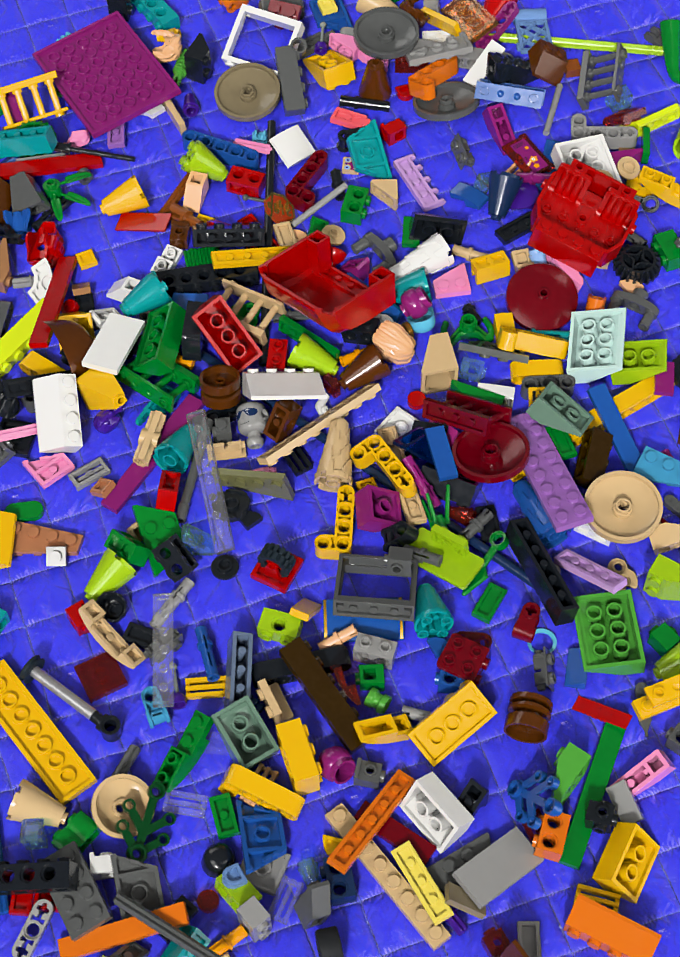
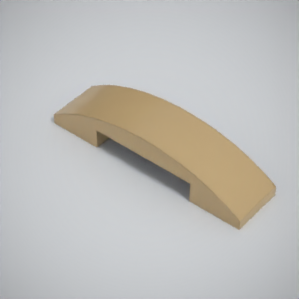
(107, 637)

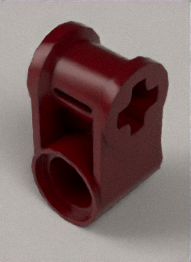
(526, 624)

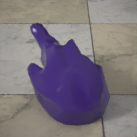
(106, 420)

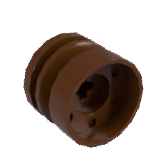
(528, 717)

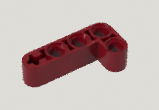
(299, 188)

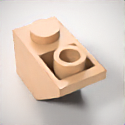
(195, 191)

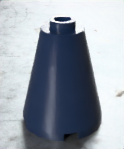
(502, 193)

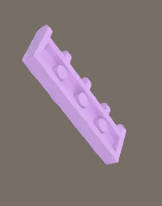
(417, 183)

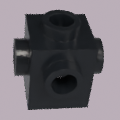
(601, 816)

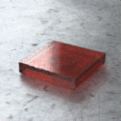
(100, 676)

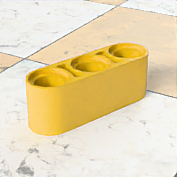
(36, 364)
(534, 368)

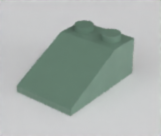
(559, 411)
(245, 733)

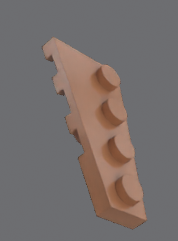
(35, 538)

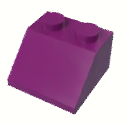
(377, 508)

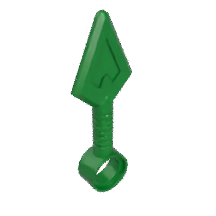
(482, 574)

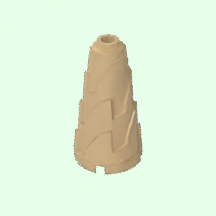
(335, 462)

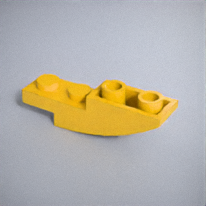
(661, 185)

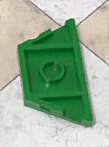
(154, 528)

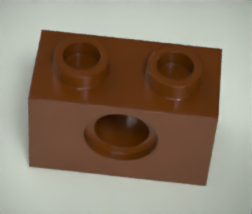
(282, 420)

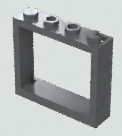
(366, 606)

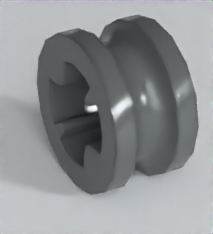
(85, 181)

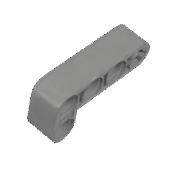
(615, 136)

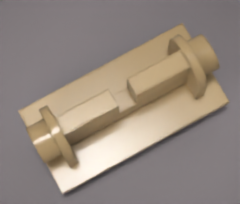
(230, 450)

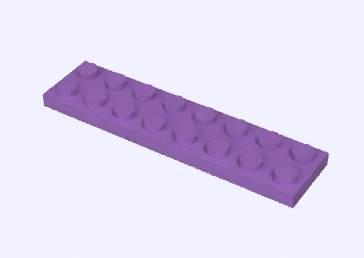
(551, 478)

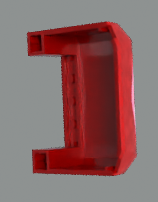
(312, 286)

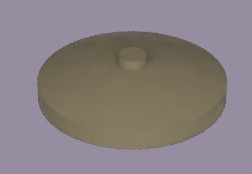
(247, 92)

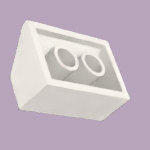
(436, 811)

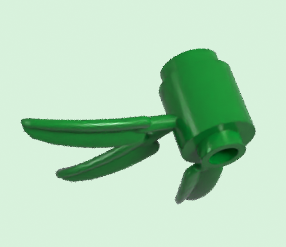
(54, 192)

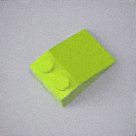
(641, 361)
(663, 579)

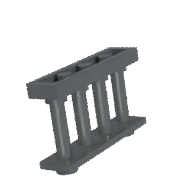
(588, 72)

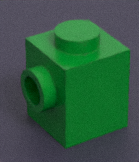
(663, 638)

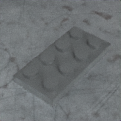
(80, 909)

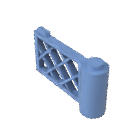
(531, 18)

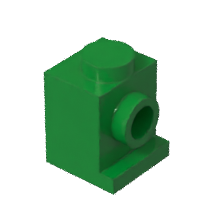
(375, 673)

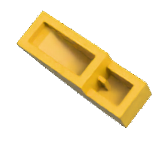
(383, 729)

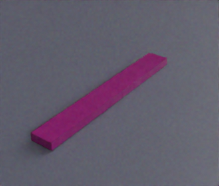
(136, 474)

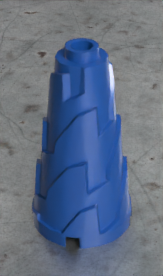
(535, 513)

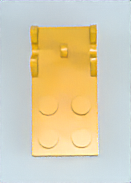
(451, 722)

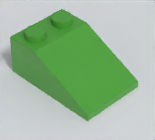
(570, 769)

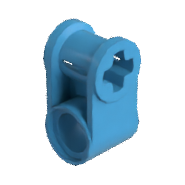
(154, 715)

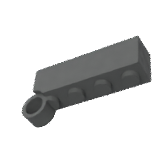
(289, 77)

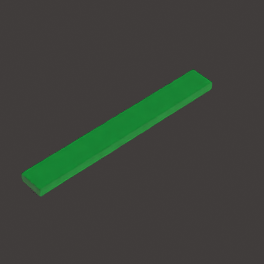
(593, 790)

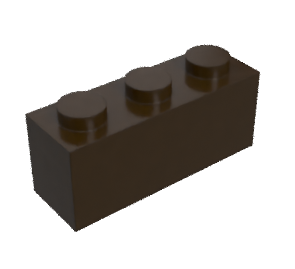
(592, 456)

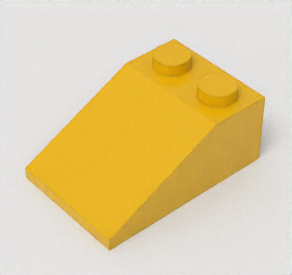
(330, 69)

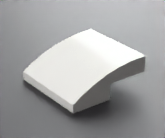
(292, 146)

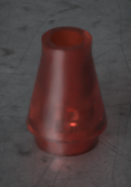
(462, 514)

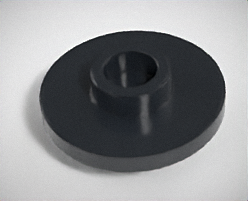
(224, 567)

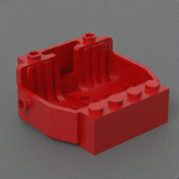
(582, 217)

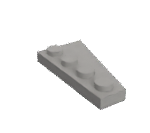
(445, 50)

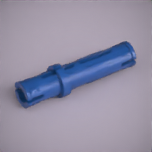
(205, 647)

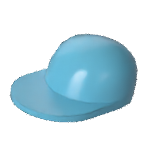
(424, 323)

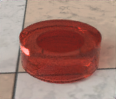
(208, 901)

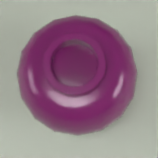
(415, 303)
(337, 764)

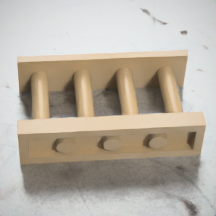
(260, 300)

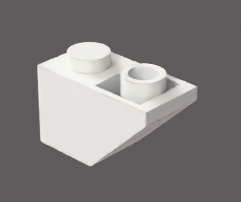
(122, 288)

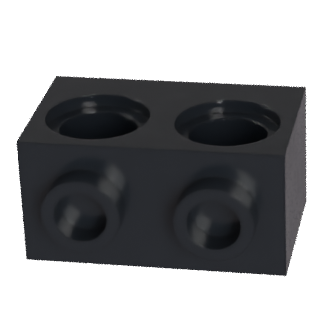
(363, 333)
(179, 555)

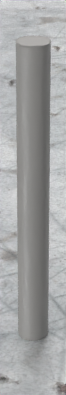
(552, 110)
(319, 204)

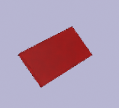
(143, 222)

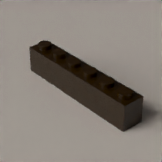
(323, 692)

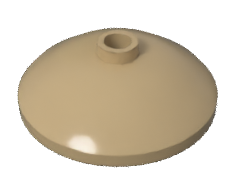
(114, 792)

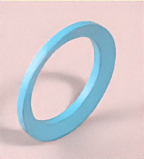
(541, 630)

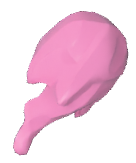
(79, 138)

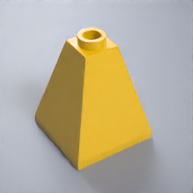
(100, 390)

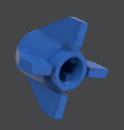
(19, 221)

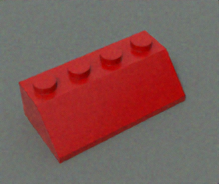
(226, 333)

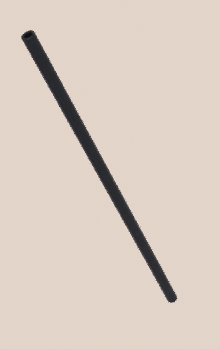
(268, 225)

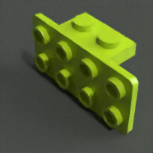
(458, 563)

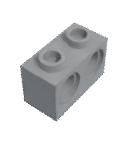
(375, 650)
(254, 919)

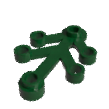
(144, 827)

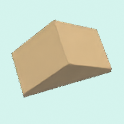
(386, 191)

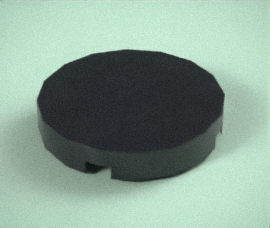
(237, 504)

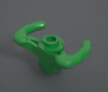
(469, 329)

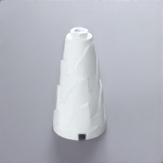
(430, 254)

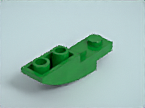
(190, 748)

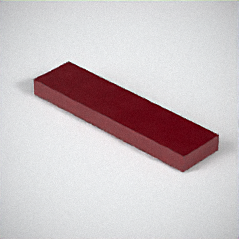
(397, 834)

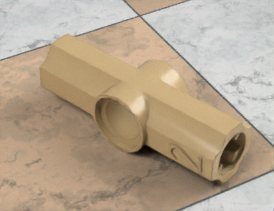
(149, 438)

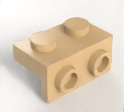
(275, 702)

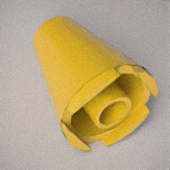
(124, 198)

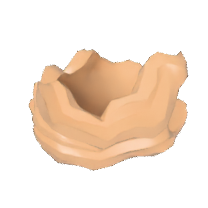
(170, 49)
(394, 343)

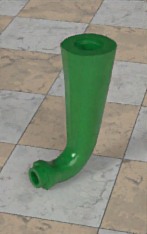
(671, 47)

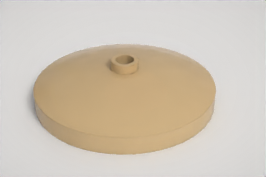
(624, 506)

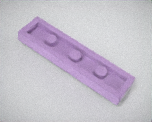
(590, 571)

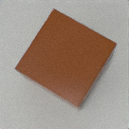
(573, 68)

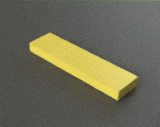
(422, 883)

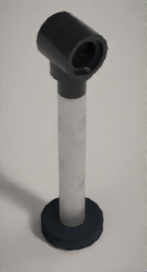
(33, 670)

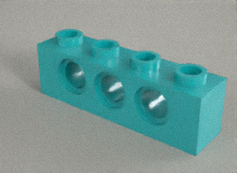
(158, 13)

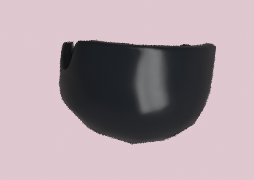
(114, 606)
(217, 858)

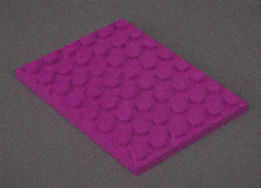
(106, 74)

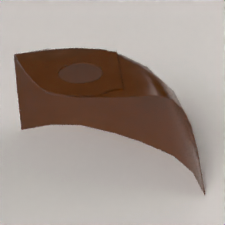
(74, 342)

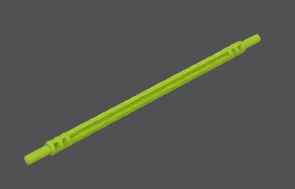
(589, 44)

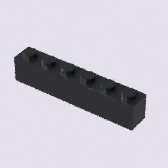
(541, 571)

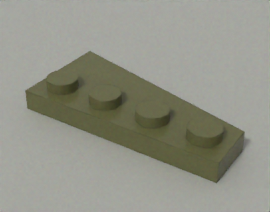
(259, 482)

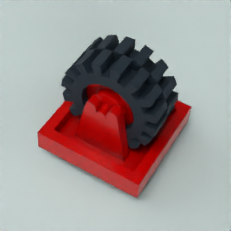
(276, 567)

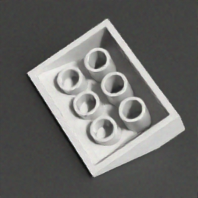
(589, 150)
(282, 384)

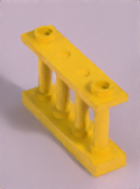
(32, 85)
(658, 699)

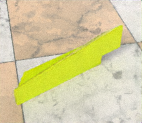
(656, 119)

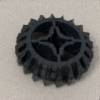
(637, 263)

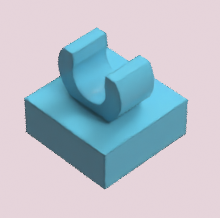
(259, 136)

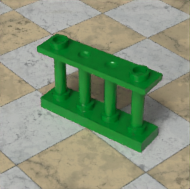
(179, 375)

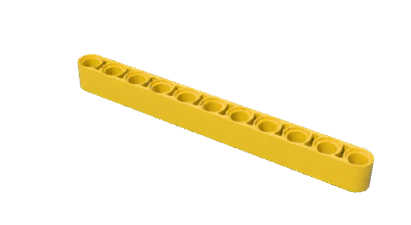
(626, 403)

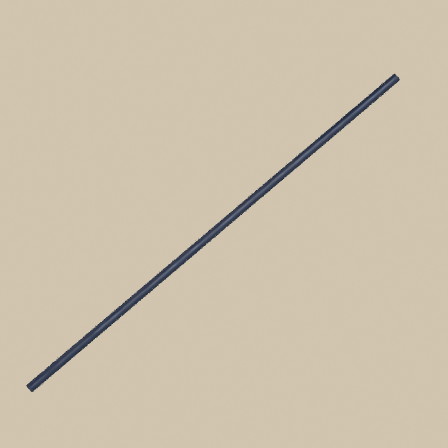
(383, 479)

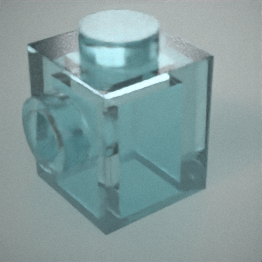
(625, 102)

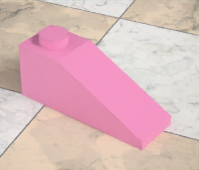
(648, 772)

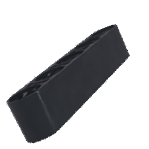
(277, 671)

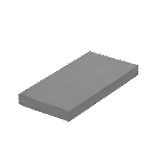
(497, 867)

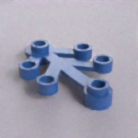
(518, 790)

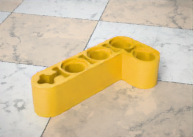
(531, 342)
(389, 467)
(342, 522)
(261, 791)

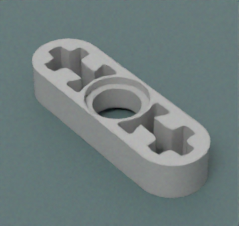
(42, 927)

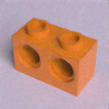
(555, 836)

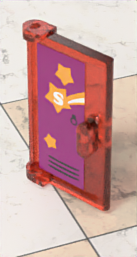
(524, 151)

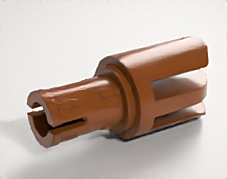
(180, 213)

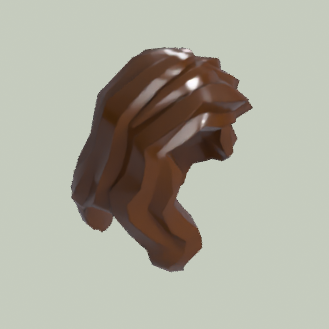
(408, 6)

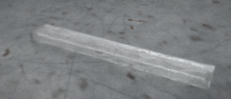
(210, 482)

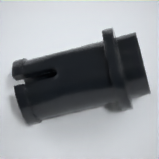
(470, 309)

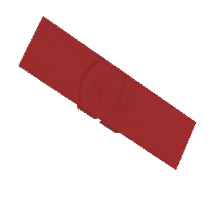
(602, 712)

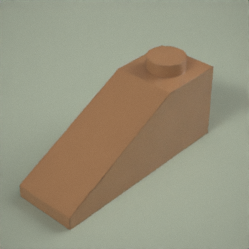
(5, 267)

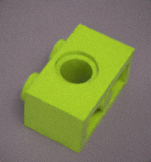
(272, 619)

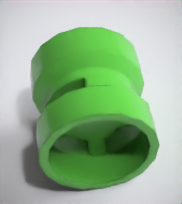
(377, 701)

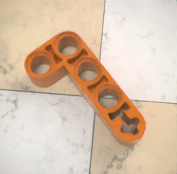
(424, 81)

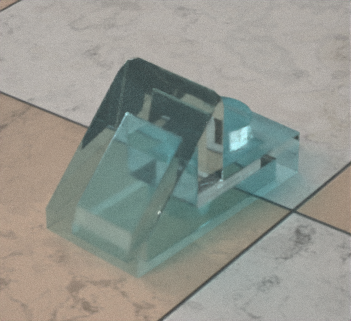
(197, 540)
(33, 834)

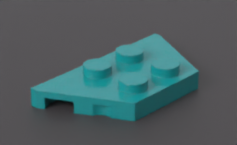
(368, 152)

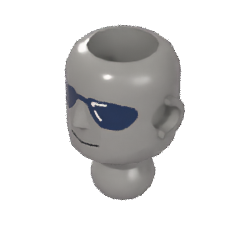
(251, 423)

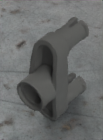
(382, 248)
(636, 302)

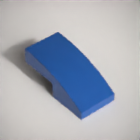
(471, 196)

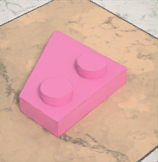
(452, 283)
(49, 468)

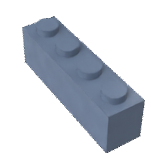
(238, 667)

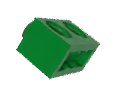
(354, 205)
(128, 547)

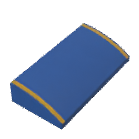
(381, 628)

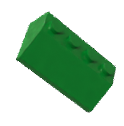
(160, 340)

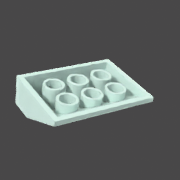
(596, 344)

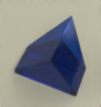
(415, 444)

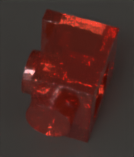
(487, 942)

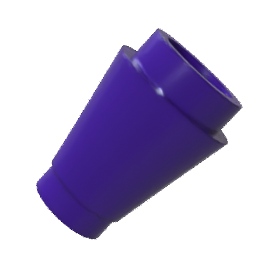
(190, 105)

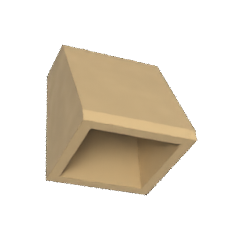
(438, 365)

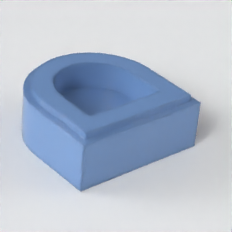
(233, 877)

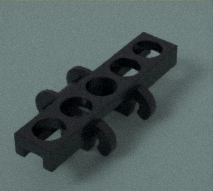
(11, 236)

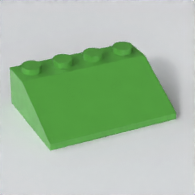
(609, 634)

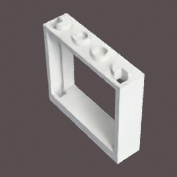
(261, 15)

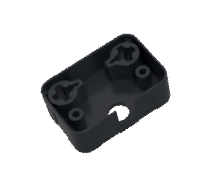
(192, 337)

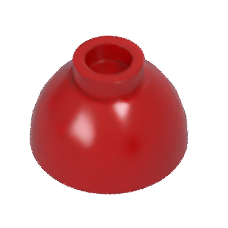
(337, 256)

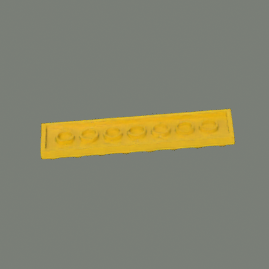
(41, 740)

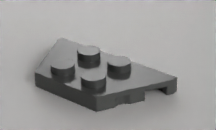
(486, 349)
(444, 868)
(138, 882)

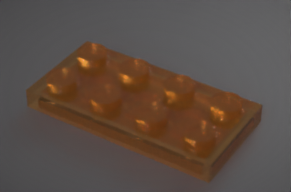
(471, 18)

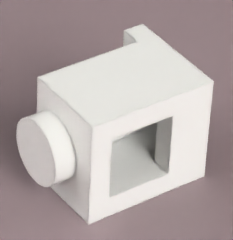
(101, 865)

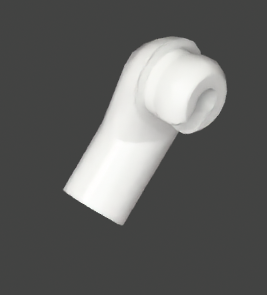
(320, 405)

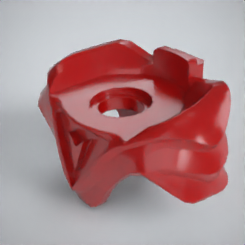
(52, 241)

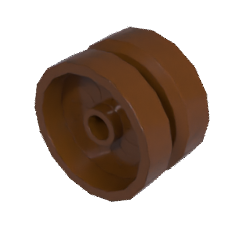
(220, 387)

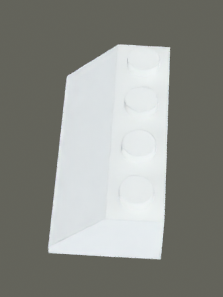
(57, 413)

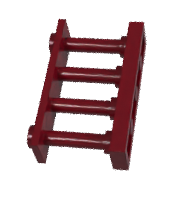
(466, 412)

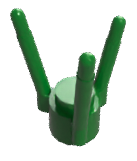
(437, 519)

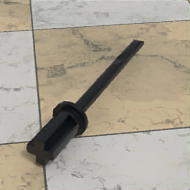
(66, 148)

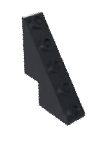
(508, 69)

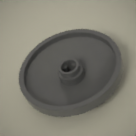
(386, 33)
(451, 102)

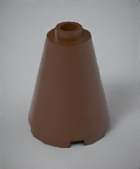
(375, 81)
(364, 369)

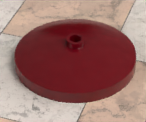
(538, 311)
(491, 457)

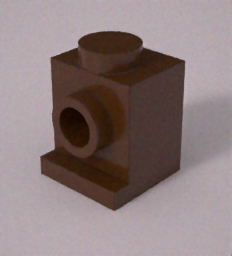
(179, 234)

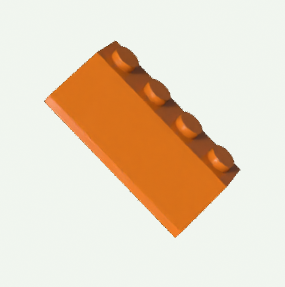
(609, 930)

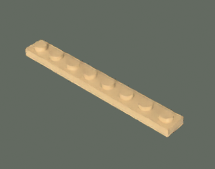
(314, 427)
(391, 881)

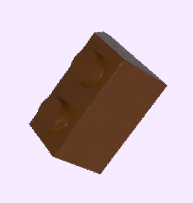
(547, 62)

